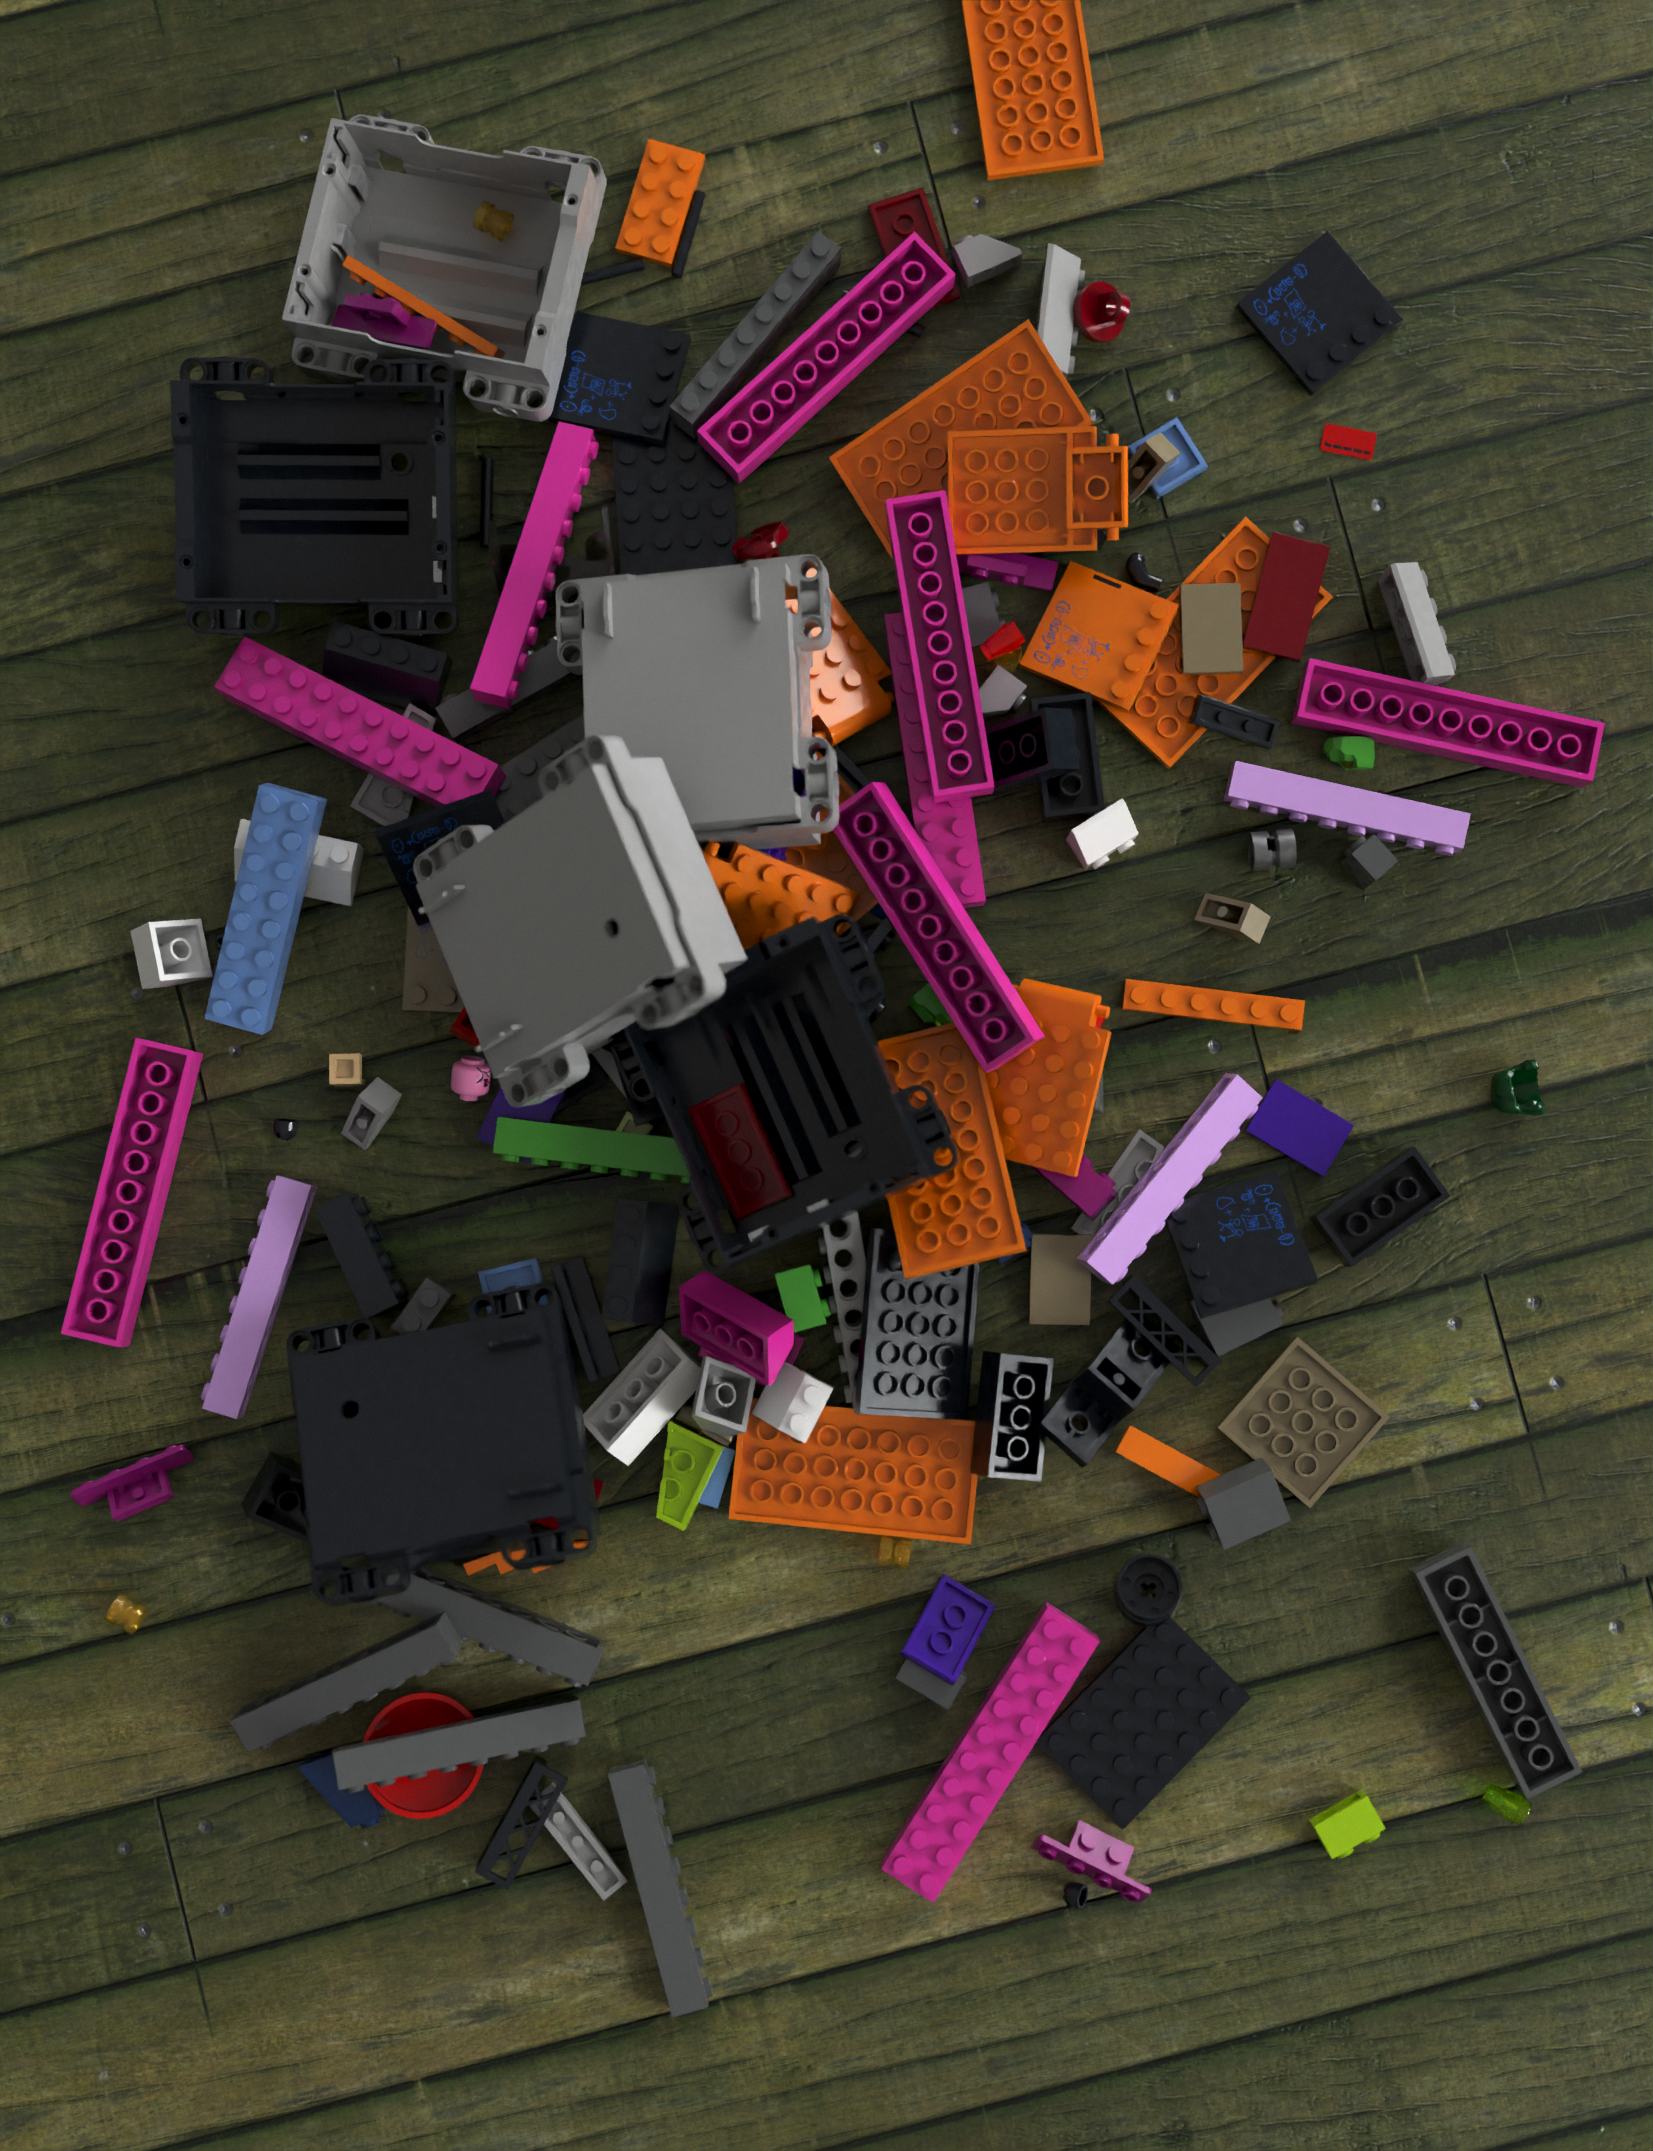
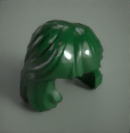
(1517, 1090)

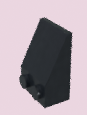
(278, 1497)

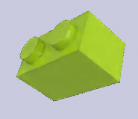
(1347, 1825)

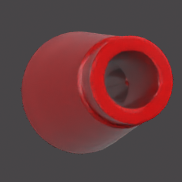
(1003, 641)

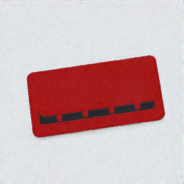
(1348, 441)

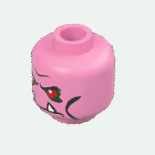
(470, 1077)

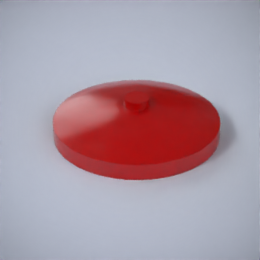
(437, 1791)

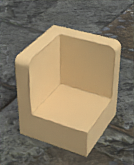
(346, 1070)

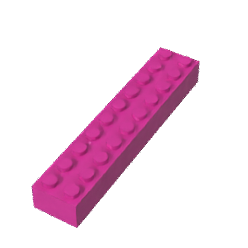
(826, 358)
(939, 646)
(1448, 723)
(354, 727)
(943, 826)
(935, 927)
(132, 1193)
(989, 1752)

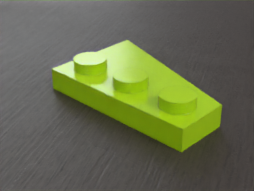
(686, 1472)

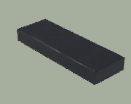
(1234, 721)

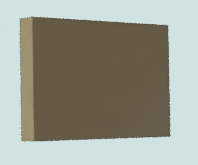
(1211, 629)
(1058, 1280)

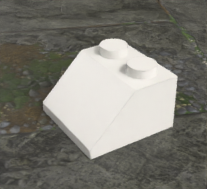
(1102, 835)
(171, 953)
(793, 1402)

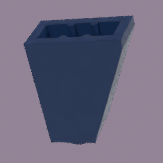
(355, 1807)

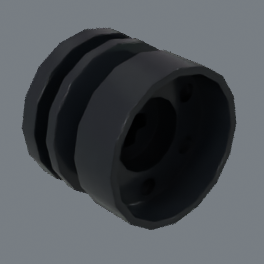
(1153, 1573)

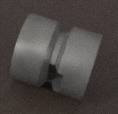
(1282, 852)

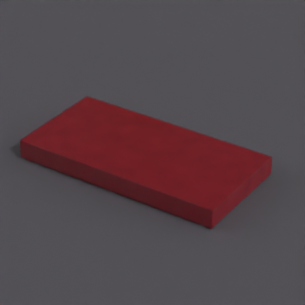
(902, 216)
(1286, 597)
(740, 1151)

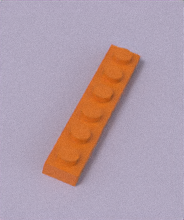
(412, 304)
(1213, 1004)

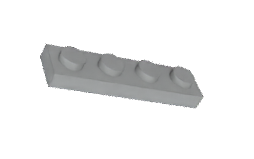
(582, 1845)

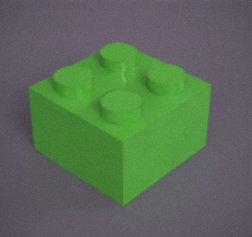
(801, 1297)

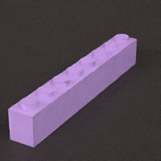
(1347, 808)
(1170, 1178)
(258, 1297)

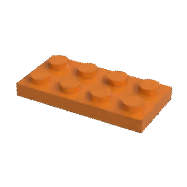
(660, 203)

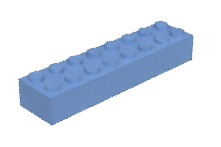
(265, 908)

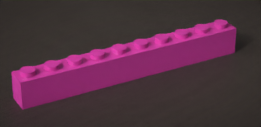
(534, 565)

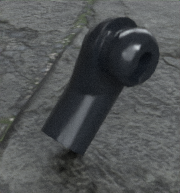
(1139, 574)

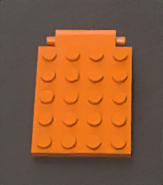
(1035, 489)
(845, 678)
(772, 894)
(1050, 1089)

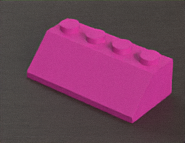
(735, 1326)

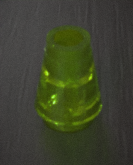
(1507, 1803)

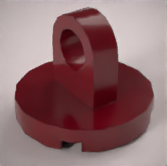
(1100, 311)
(762, 543)

